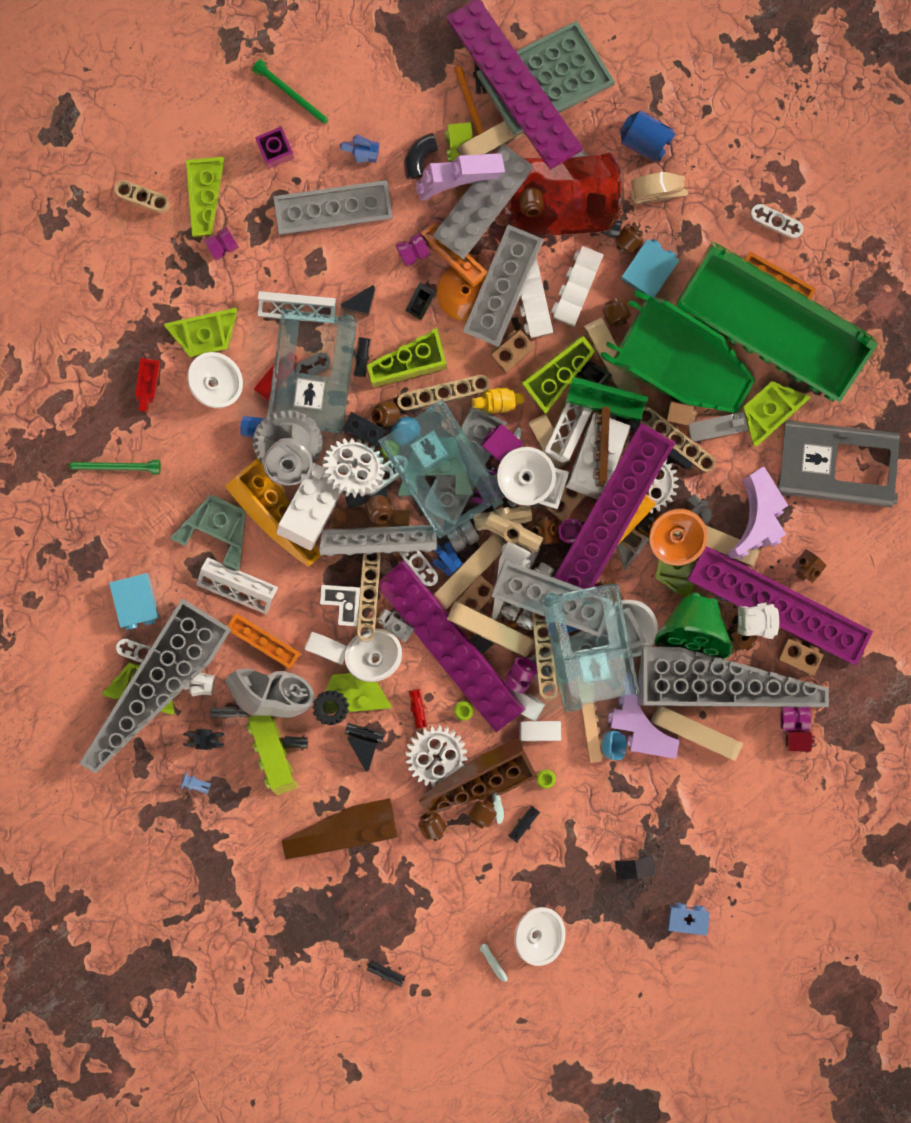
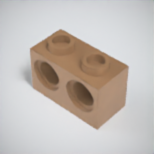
(516, 355)
(680, 413)
(569, 505)
(472, 594)
(798, 660)

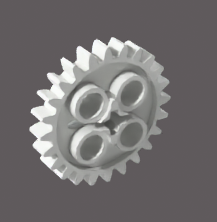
(350, 481)
(665, 486)
(421, 746)

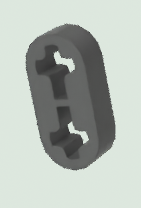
(311, 361)

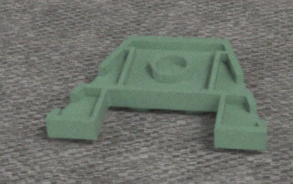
(450, 468)
(220, 521)

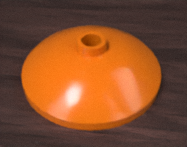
(452, 299)
(683, 547)

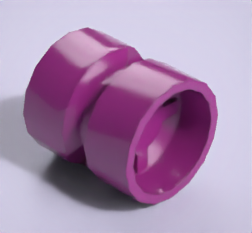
(221, 243)
(414, 249)
(569, 530)
(521, 675)
(795, 719)

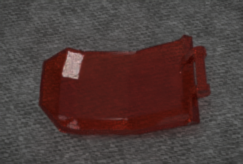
(577, 195)

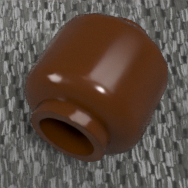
(531, 202)
(629, 240)
(616, 312)
(386, 414)
(378, 509)
(482, 814)
(432, 826)

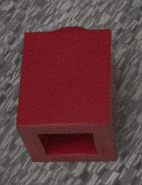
(800, 741)

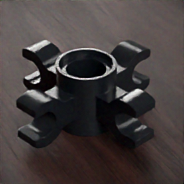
(203, 739)

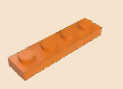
(467, 268)
(781, 275)
(263, 641)

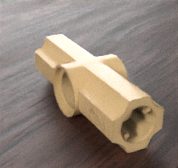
(517, 514)
(502, 527)

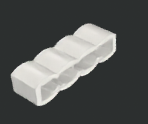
(577, 286)
(535, 306)

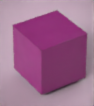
(274, 147)
(500, 442)

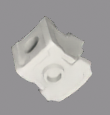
(758, 620)

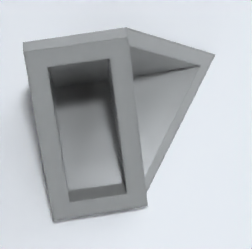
(631, 547)

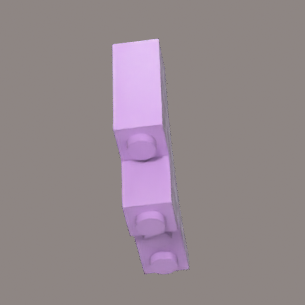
(461, 171)
(764, 507)
(644, 736)

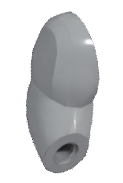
(273, 694)

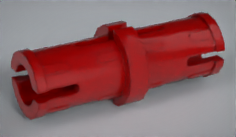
(417, 708)

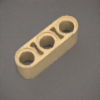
(136, 190)
(542, 431)

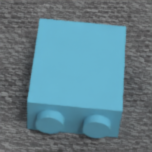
(650, 268)
(134, 601)

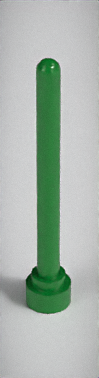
(261, 69)
(152, 466)

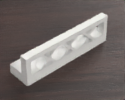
(301, 300)
(574, 432)
(237, 582)

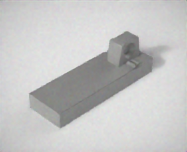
(718, 427)

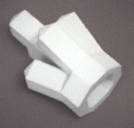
(201, 685)

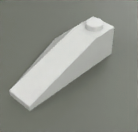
(518, 555)

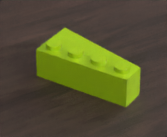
(409, 361)
(555, 375)
(272, 754)

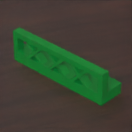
(596, 396)

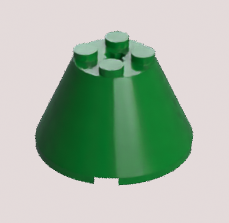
(696, 627)

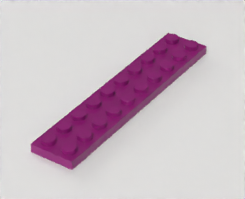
(514, 84)
(615, 508)
(796, 612)
(450, 646)

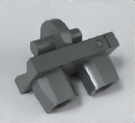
(698, 507)

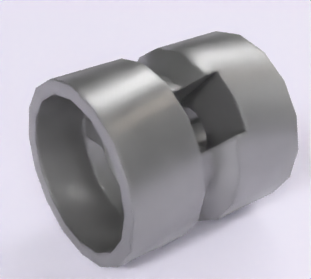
(463, 535)

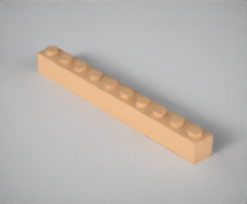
(592, 732)

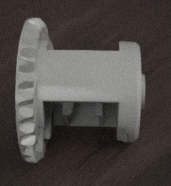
(287, 446)

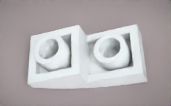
(326, 648)
(532, 705)
(540, 731)

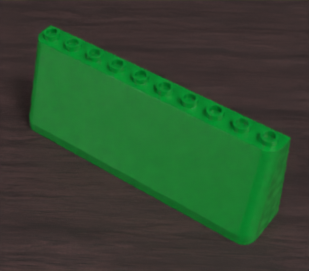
(776, 322)

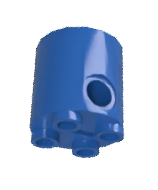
(646, 135)

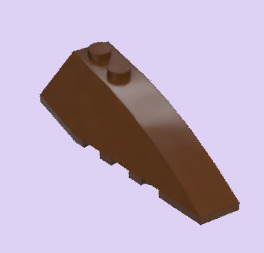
(484, 776)
(347, 829)

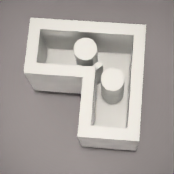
(346, 598)

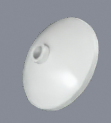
(222, 374)
(531, 462)
(646, 621)
(361, 655)
(547, 938)

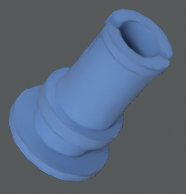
(195, 784)

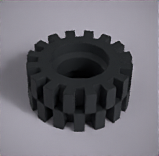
(320, 713)

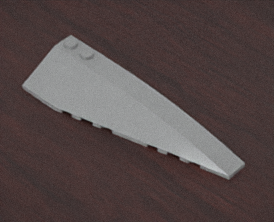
(173, 661)
(694, 679)

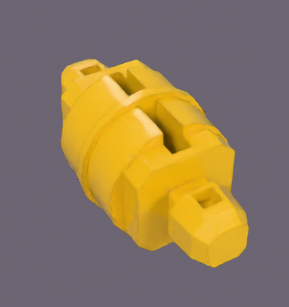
(498, 400)

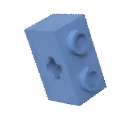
(677, 923)

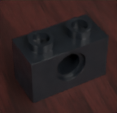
(364, 429)

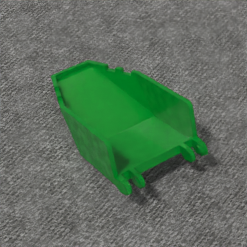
(681, 357)

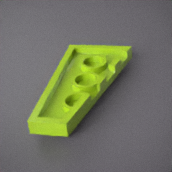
(203, 187)

